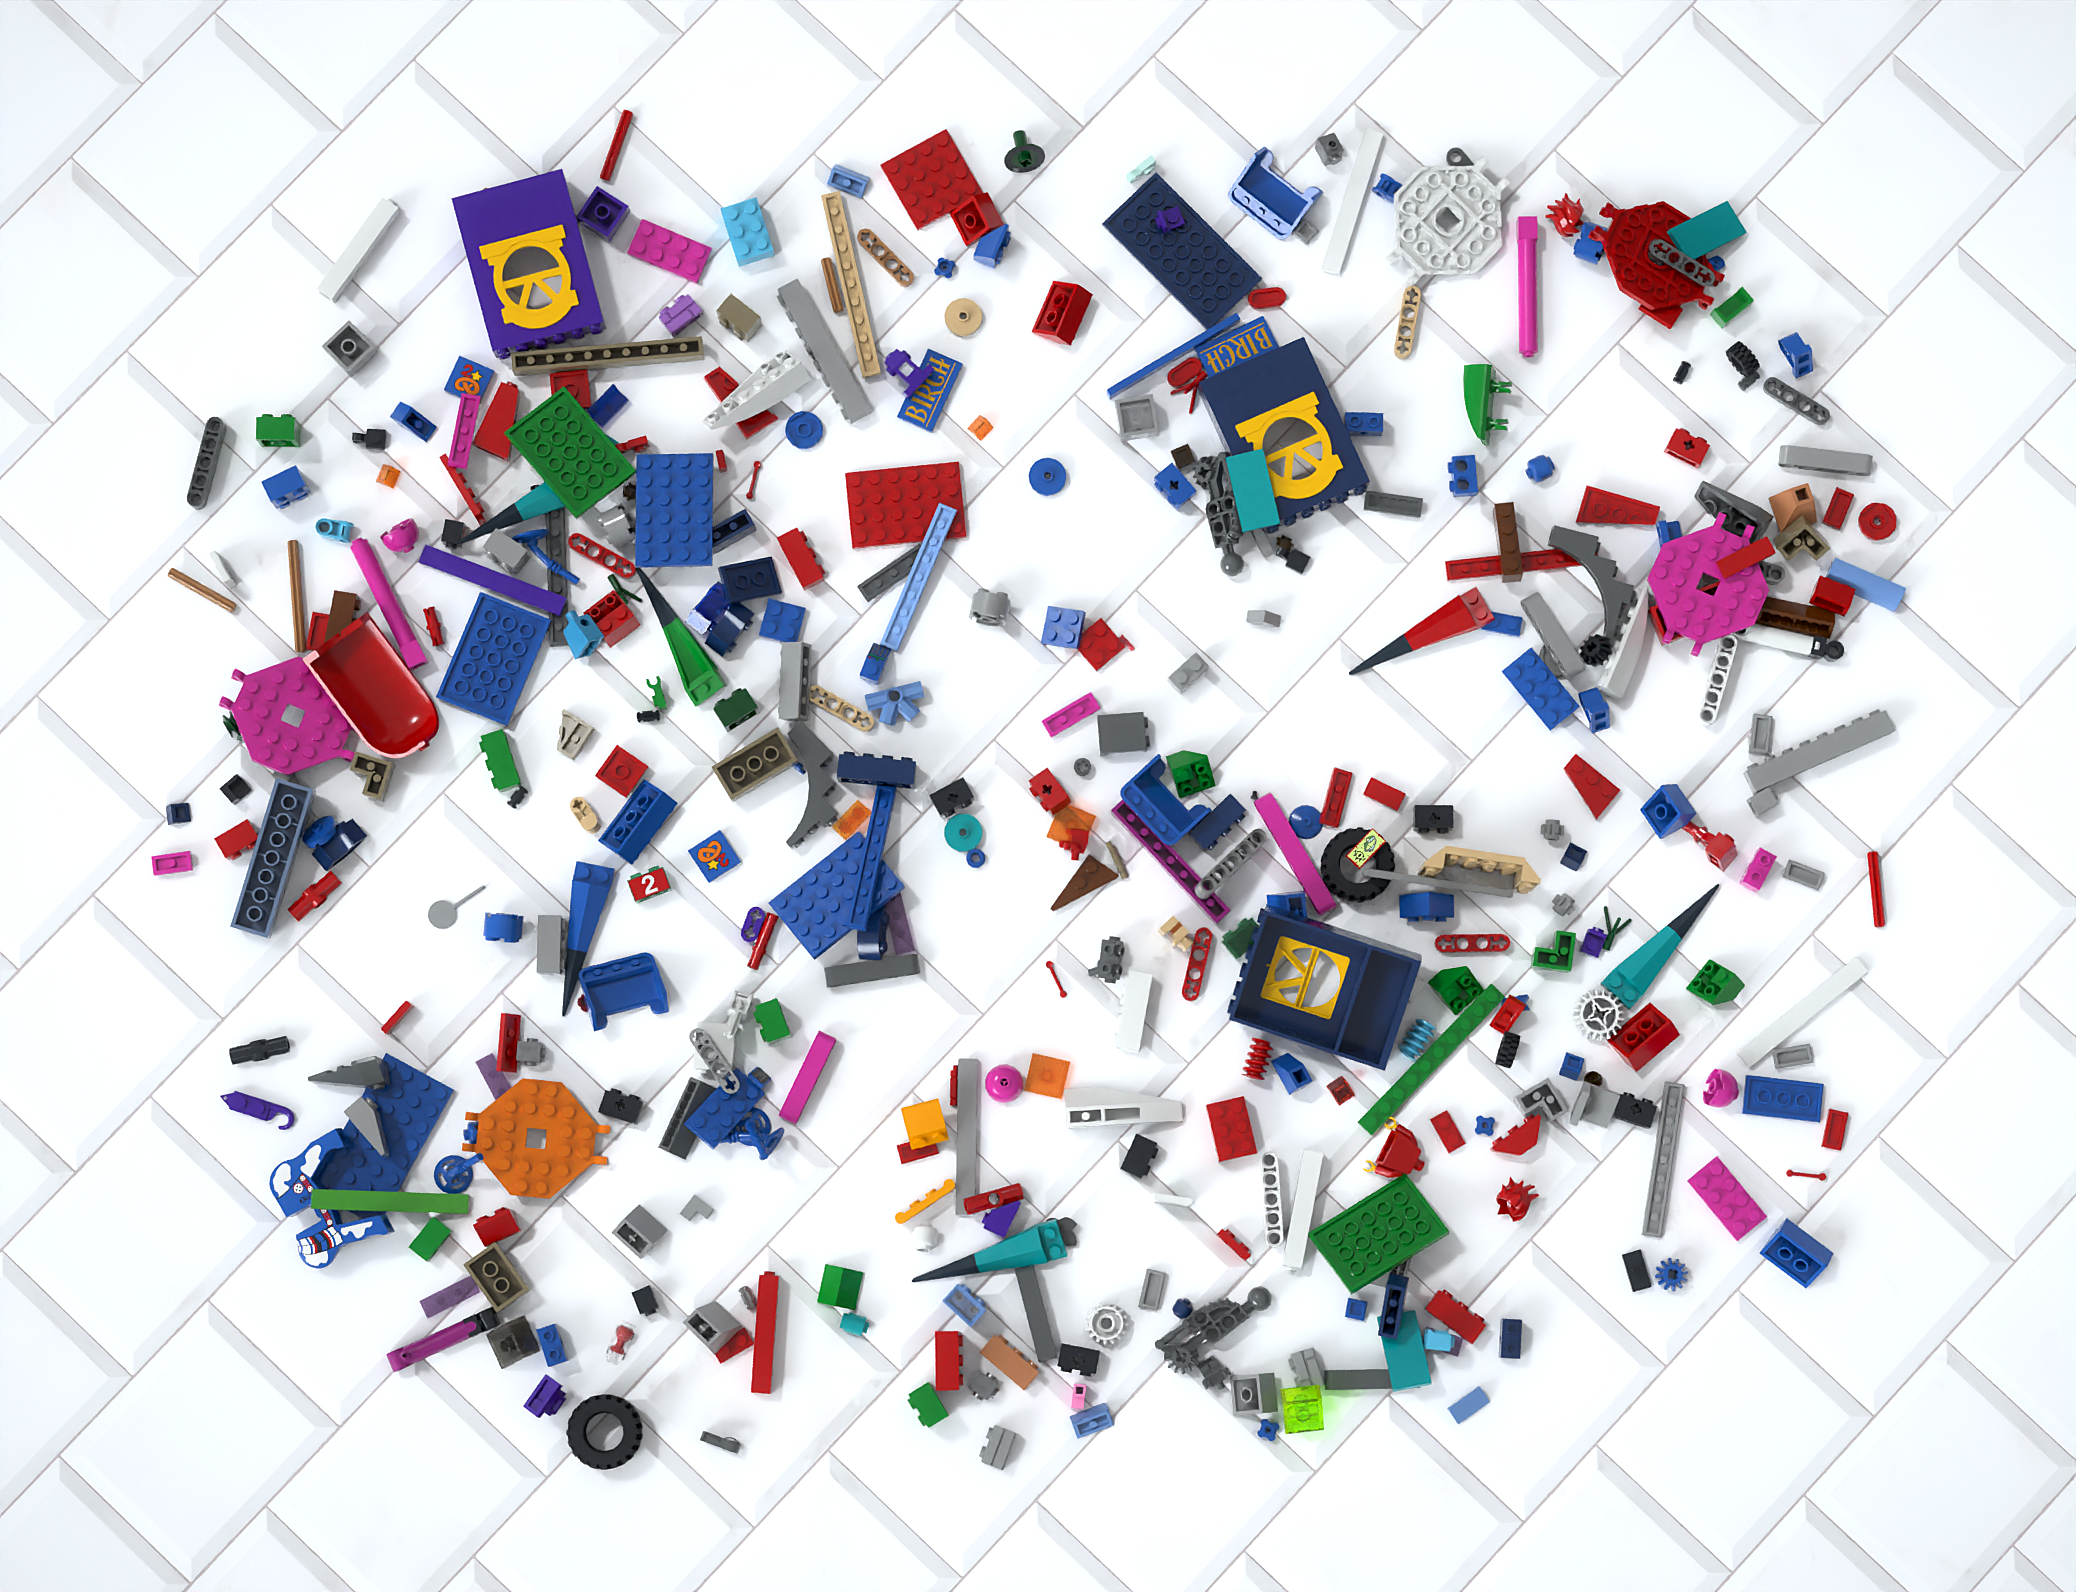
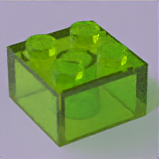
(1302, 1409)

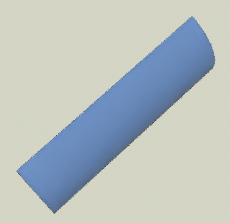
(1867, 585)

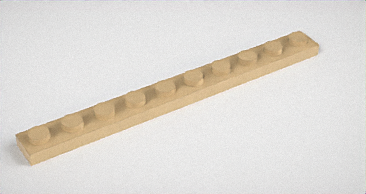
(851, 284)

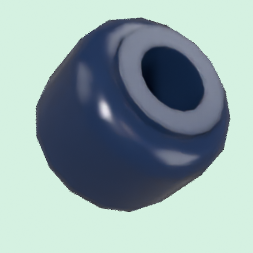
(1182, 1308)

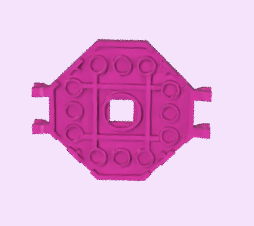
(1696, 612)
(280, 744)

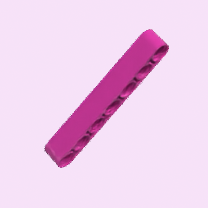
(1295, 854)

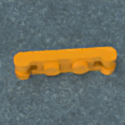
(932, 1197)

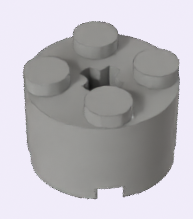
(618, 526)
(990, 607)

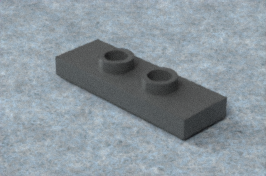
(1393, 504)

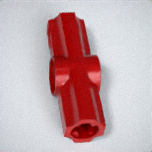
(314, 896)
(981, 1201)

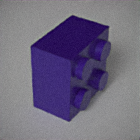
(603, 214)

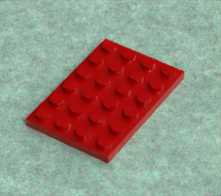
(900, 503)

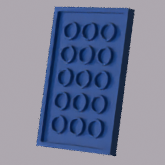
(674, 510)
(493, 659)
(821, 899)

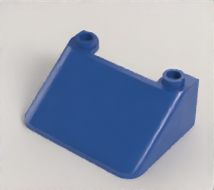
(1270, 197)
(1158, 806)
(622, 987)

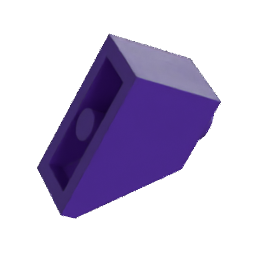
(1001, 1218)

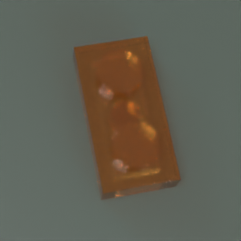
(851, 820)

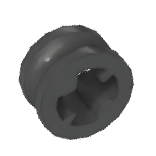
(1085, 771)

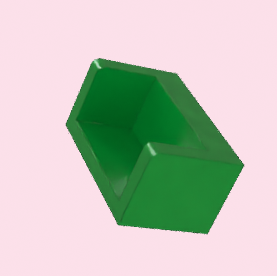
(1732, 307)
(430, 1239)

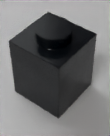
(453, 533)
(645, 1300)

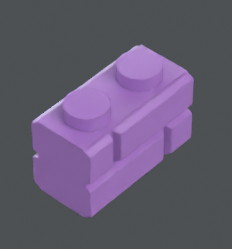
(680, 315)

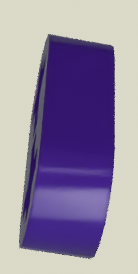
(748, 923)

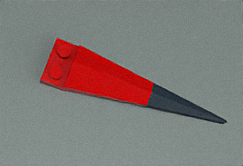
(1455, 618)

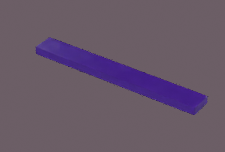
(492, 580)

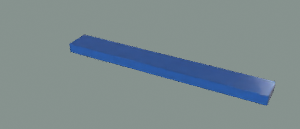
(1173, 356)
(871, 858)

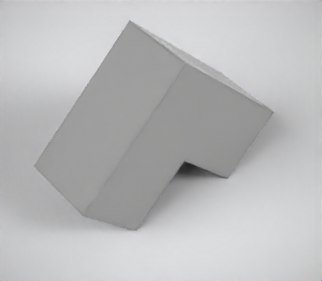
(1263, 617)
(696, 1205)

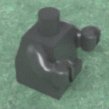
(1213, 1373)

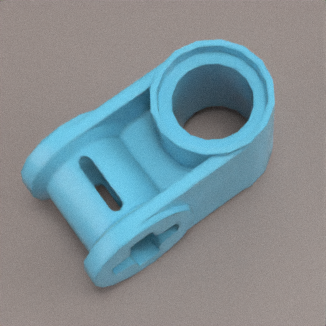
(336, 529)

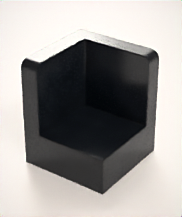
(235, 789)

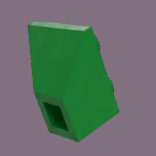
(1190, 772)
(1715, 984)
(1456, 987)

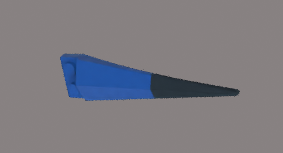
(588, 896)

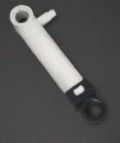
(1813, 647)

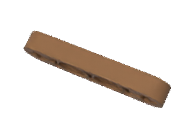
(883, 259)

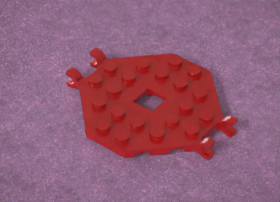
(1628, 248)

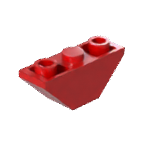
(1519, 1138)

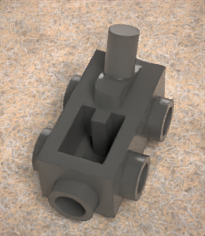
(1110, 960)

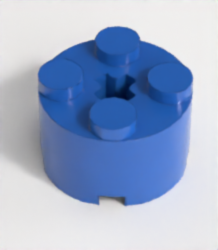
(1587, 248)
(503, 926)

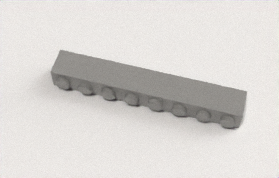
(824, 351)
(1819, 751)

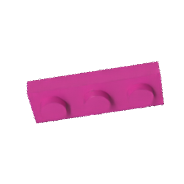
(1070, 714)

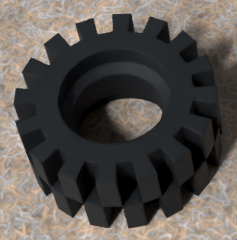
(1742, 359)
(1507, 1049)

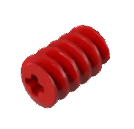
(1257, 1059)

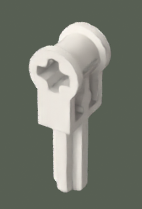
(738, 1011)

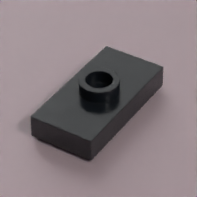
(1636, 1270)

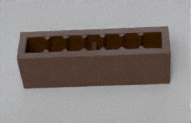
(1796, 617)

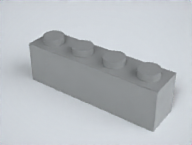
(794, 681)

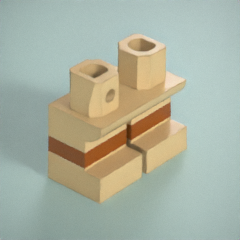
(1177, 933)

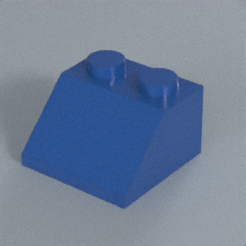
(1668, 810)

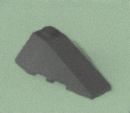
(1737, 510)
(364, 1073)

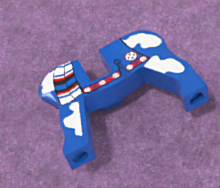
(292, 1187)

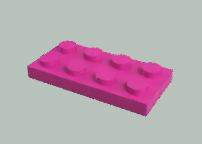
(669, 251)
(1726, 1198)

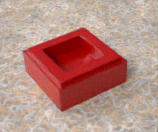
(721, 461)

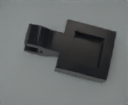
(373, 438)
(1295, 560)

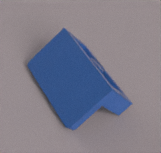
(1668, 531)

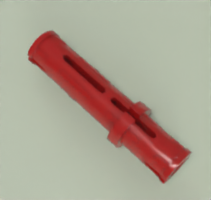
(765, 934)

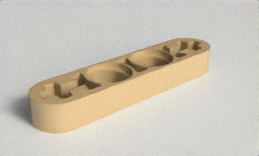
(1407, 322)
(842, 705)

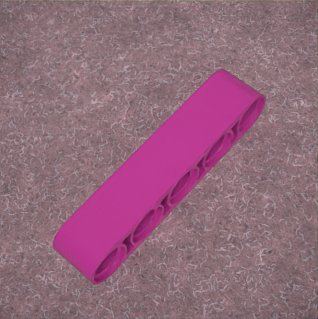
(807, 1077)

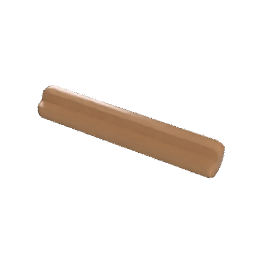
(832, 285)

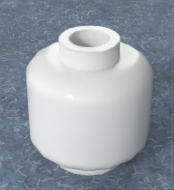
(924, 1237)

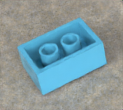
(747, 232)

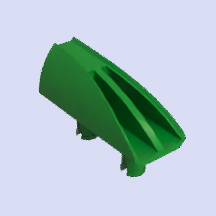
(1479, 392)

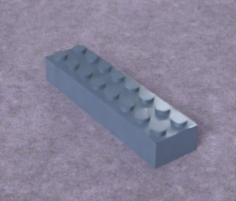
(273, 858)

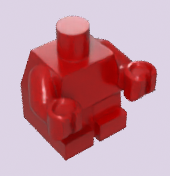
(1076, 842)

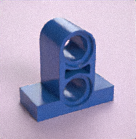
(1797, 354)
(1595, 709)

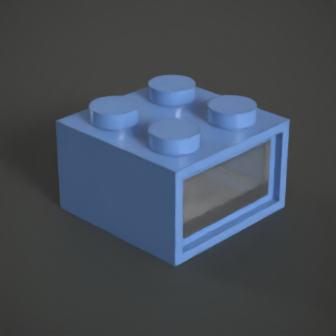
(964, 1304)

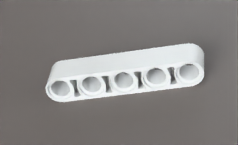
(1711, 687)
(1271, 1189)

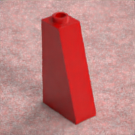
(498, 419)

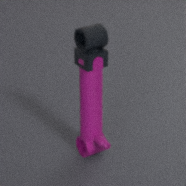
(443, 1339)

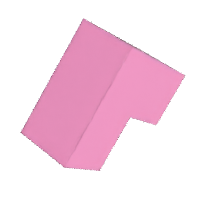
(1078, 1396)

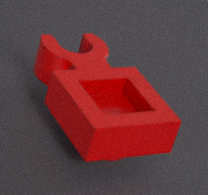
(638, 445)

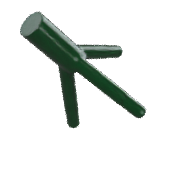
(621, 591)
(1615, 930)

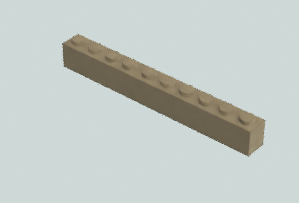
(607, 356)

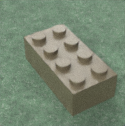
(755, 764)

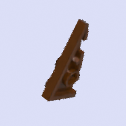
(1088, 877)

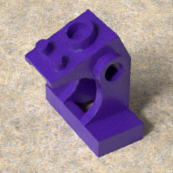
(895, 360)
(546, 1398)

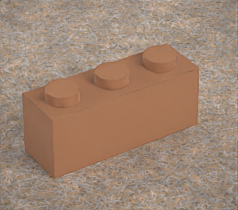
(1010, 1361)

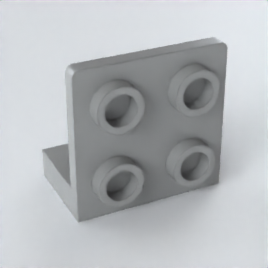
(1594, 1105)

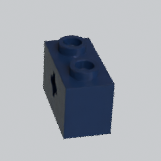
(1510, 1338)

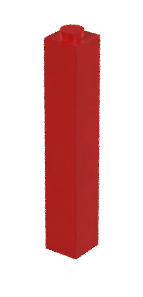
(765, 1333)

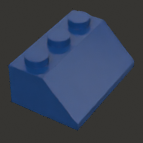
(1796, 1253)

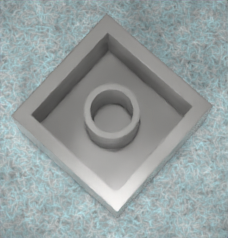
(350, 348)

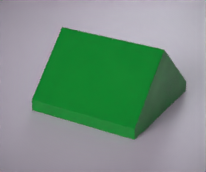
(840, 1287)

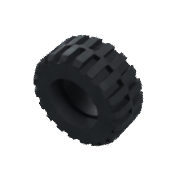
(1338, 883)
(578, 1425)

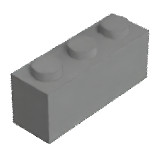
(550, 945)

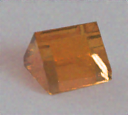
(980, 427)
(388, 476)

